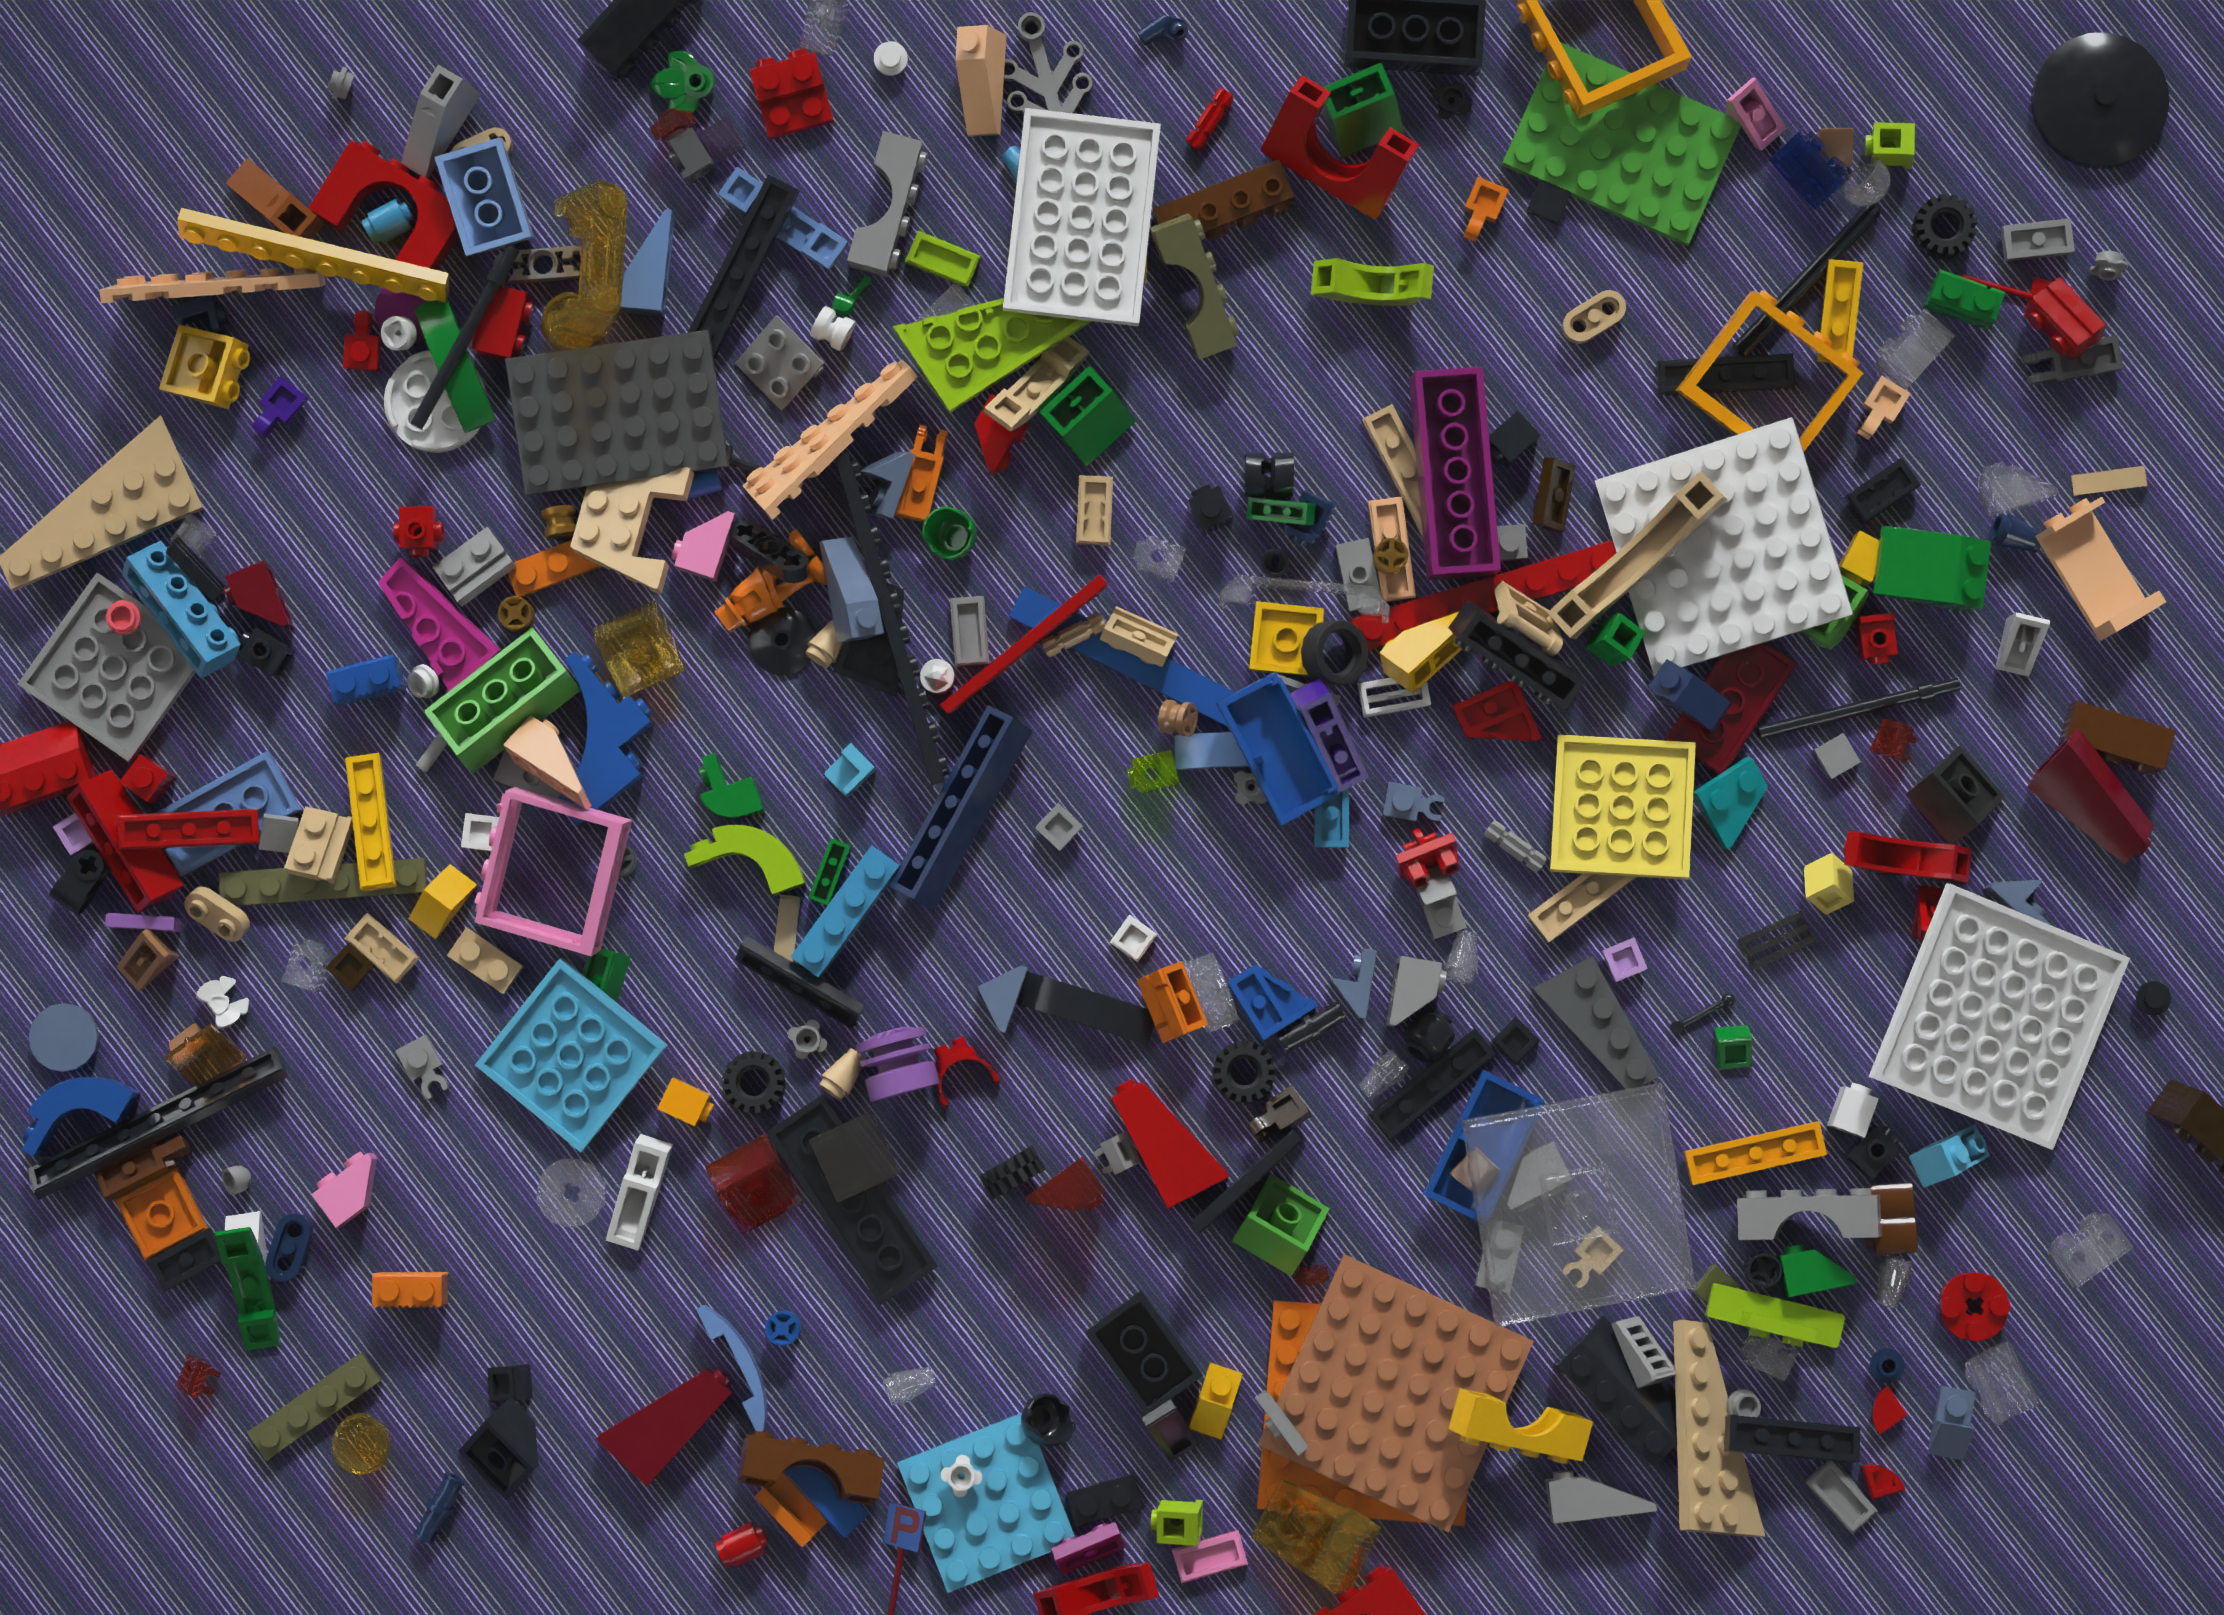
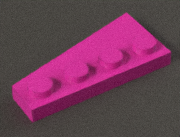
(437, 625)

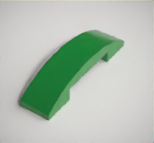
(464, 386)
(250, 1287)

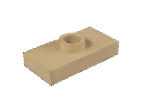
(1094, 510)
(382, 948)

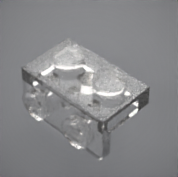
(2001, 1383)

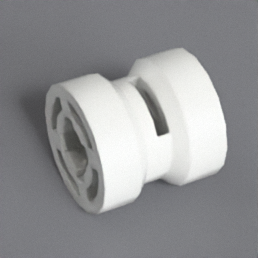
(832, 328)

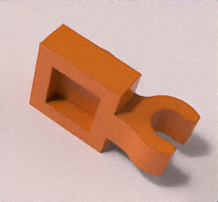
(1483, 204)

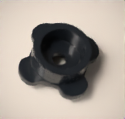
(1453, 91)

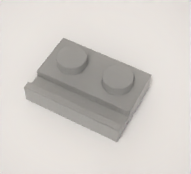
(474, 566)

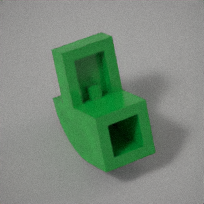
(729, 801)

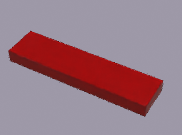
(187, 829)

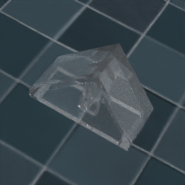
(824, 25)

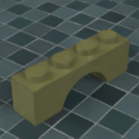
(1208, 327)

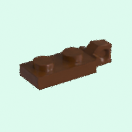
(141, 1167)

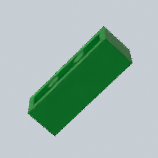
(1281, 511)
(829, 872)

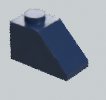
(1689, 695)

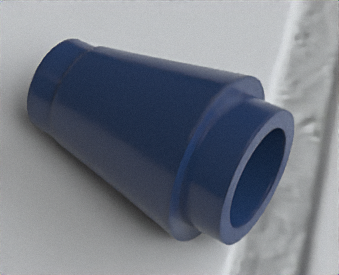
(2014, 533)

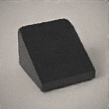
(510, 1382)

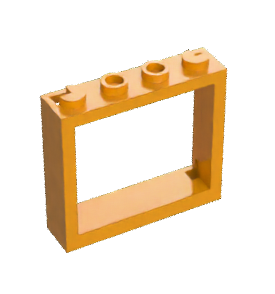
(1561, 69)
(1794, 325)

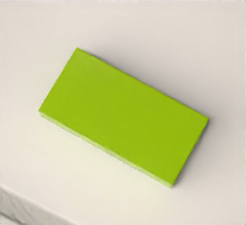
(942, 259)

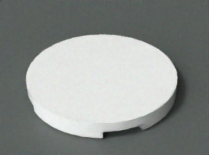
(403, 397)

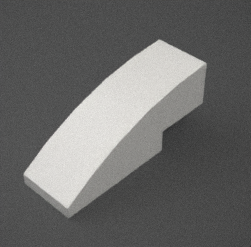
(639, 1191)

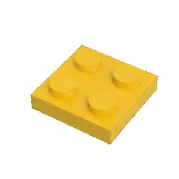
(1279, 637)

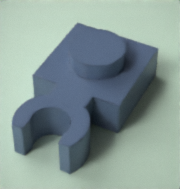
(1405, 803)

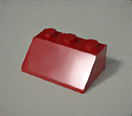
(42, 767)

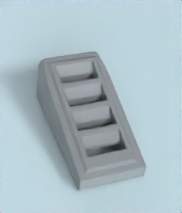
(1646, 1361)

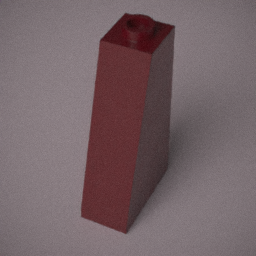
(2092, 798)
(661, 1429)

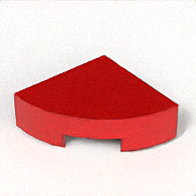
(1886, 1410)
(1881, 1481)

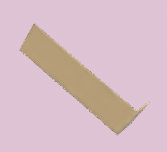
(2109, 480)
(787, 926)

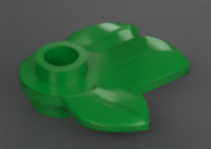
(677, 82)

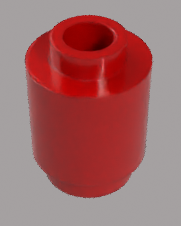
(742, 1545)

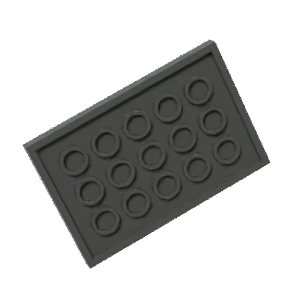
(616, 412)

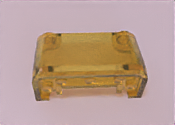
(598, 218)

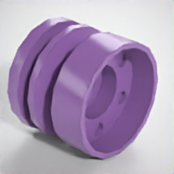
(897, 1063)

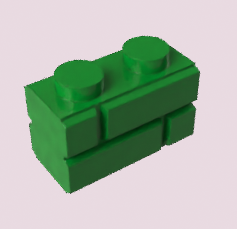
(1964, 299)

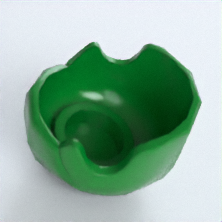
(949, 533)

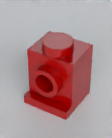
(1866, 628)

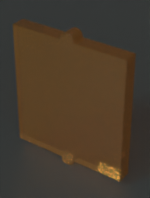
(205, 1055)

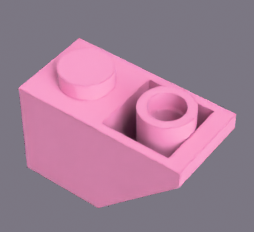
(349, 1192)

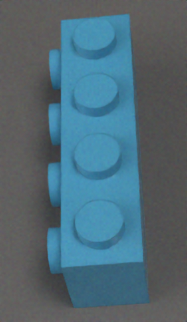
(181, 609)

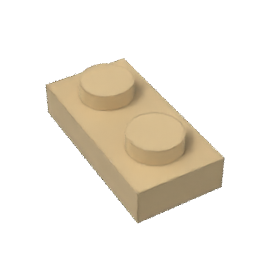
(485, 960)

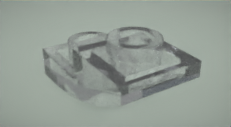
(1212, 992)

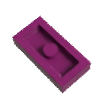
(1089, 1547)

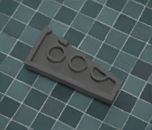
(1595, 1017)

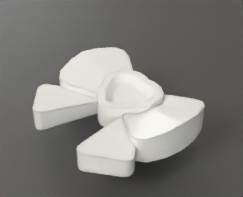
(214, 996)

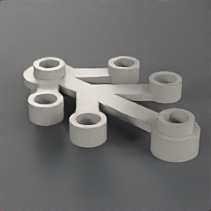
(1046, 83)

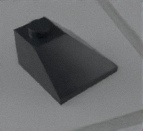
(504, 1448)

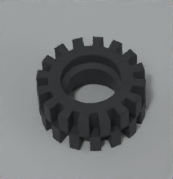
(1957, 210)
(734, 1073)
(1264, 1078)
(1012, 1172)

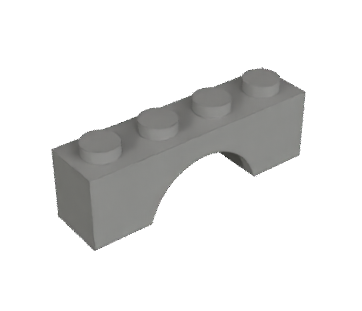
(876, 244)
(1854, 1214)

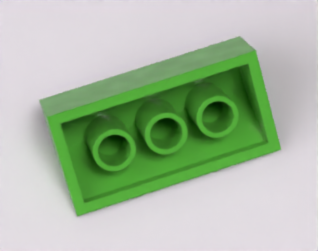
(499, 697)

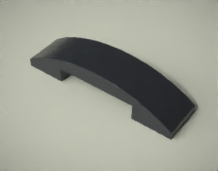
(1086, 1008)

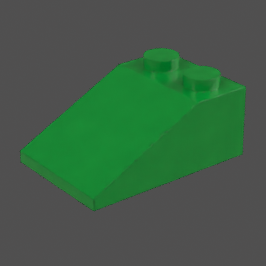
(1932, 568)

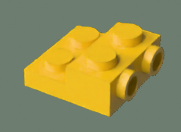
(205, 366)

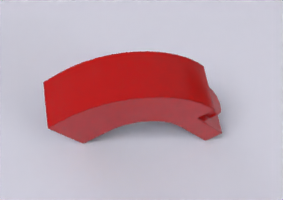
(1098, 1591)

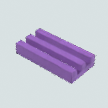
(143, 922)

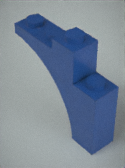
(611, 727)

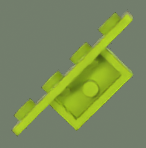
(1776, 1316)

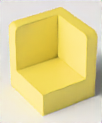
(1828, 884)

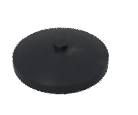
(2100, 100)

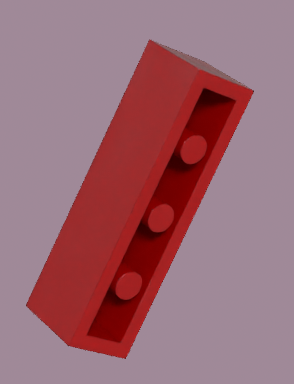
(142, 874)

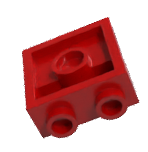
(791, 93)

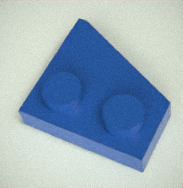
(1267, 1001)

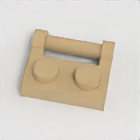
(1527, 618)

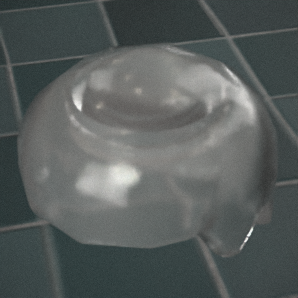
(1867, 184)

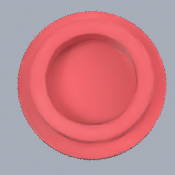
(123, 617)

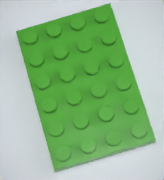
(1637, 158)

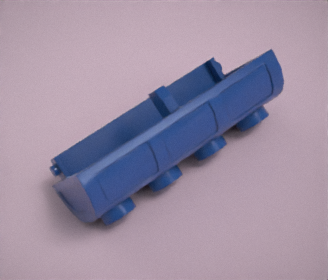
(1278, 748)
(1488, 1097)

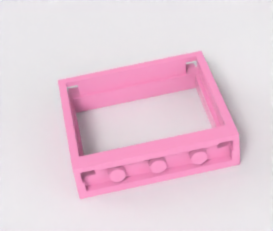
(604, 888)

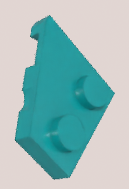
(1731, 799)

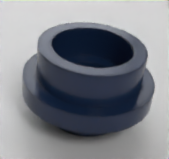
(1876, 1365)

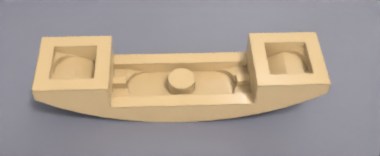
(1037, 385)

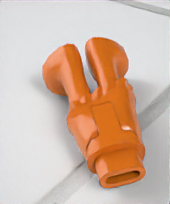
(761, 595)

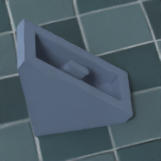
(1002, 995)

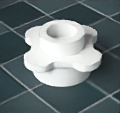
(962, 1465)

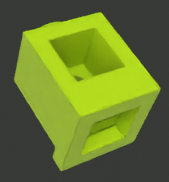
(1894, 135)
(1178, 1532)

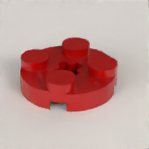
(1976, 1326)

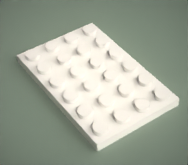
(1081, 217)

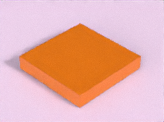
(161, 1214)

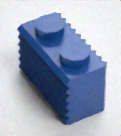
(366, 680)

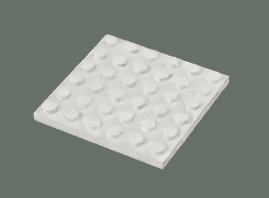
(1750, 568)
(1999, 1016)

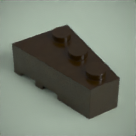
(2192, 1119)

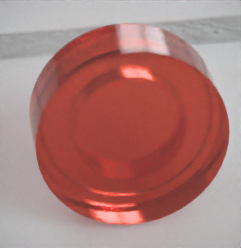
(1311, 1274)

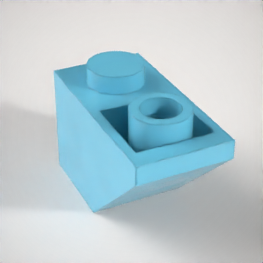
(1949, 1156)

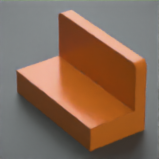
(791, 1510)

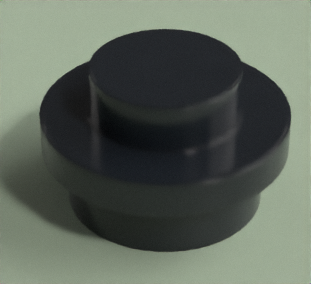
(2153, 998)

